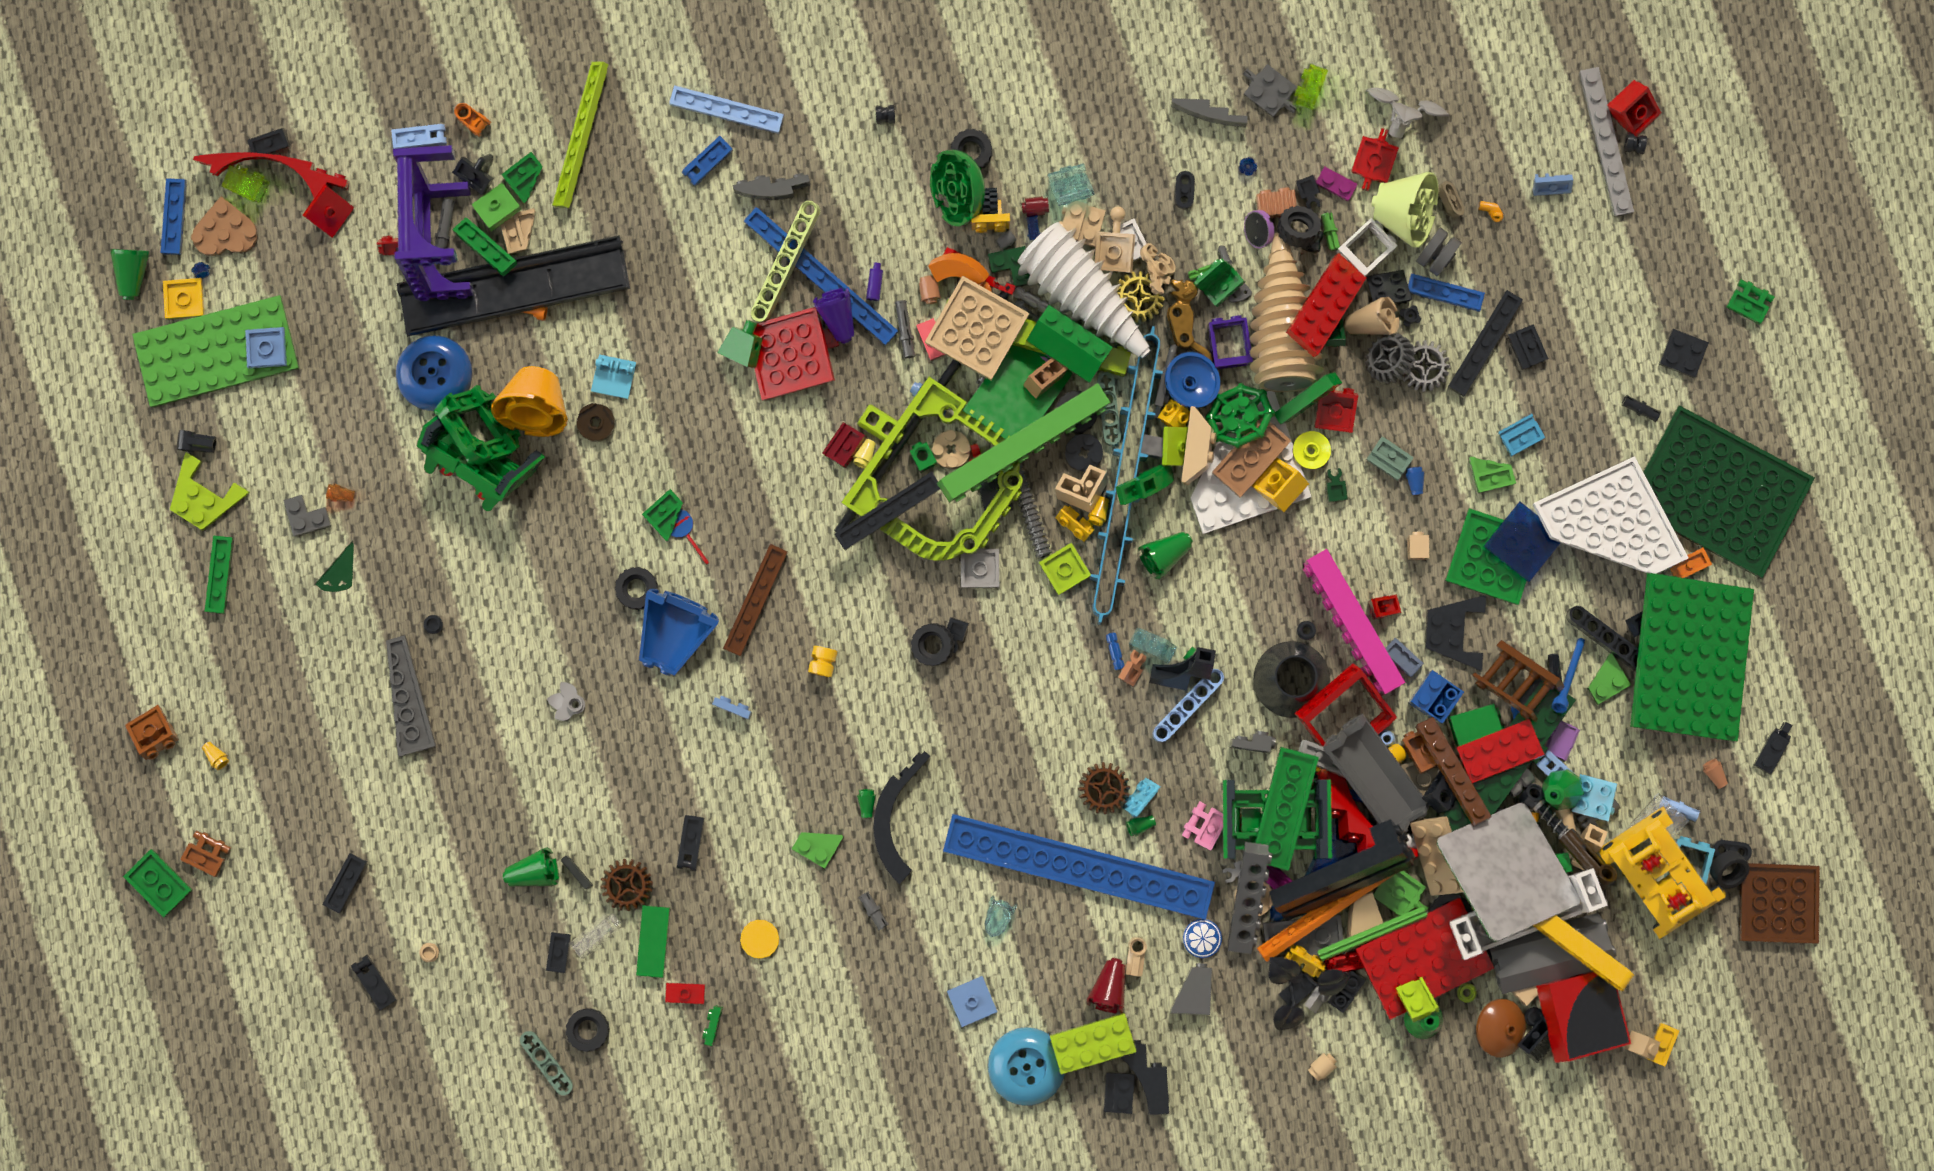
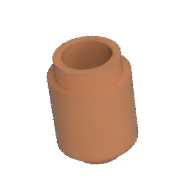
(929, 290)

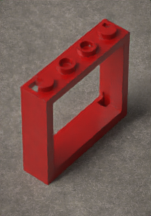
(1333, 691)

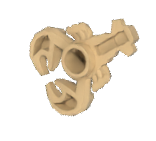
(1158, 270)

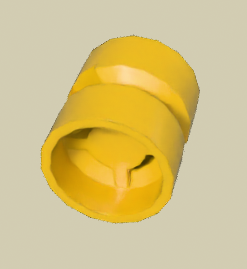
(822, 661)

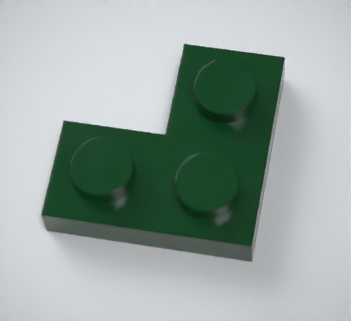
(1008, 260)

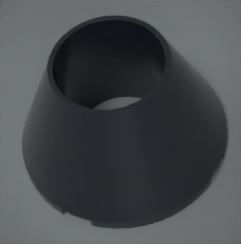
(1266, 682)

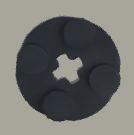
(1074, 447)

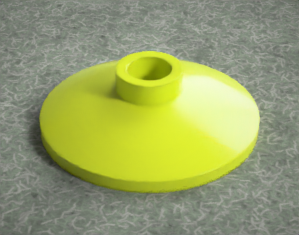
(1313, 440)

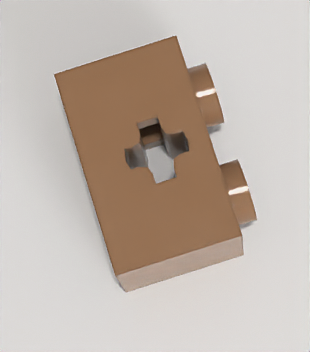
(1045, 377)

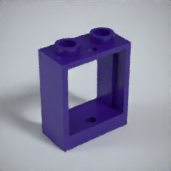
(1232, 362)

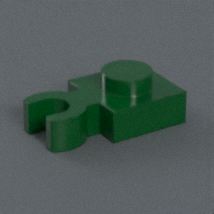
(1336, 489)

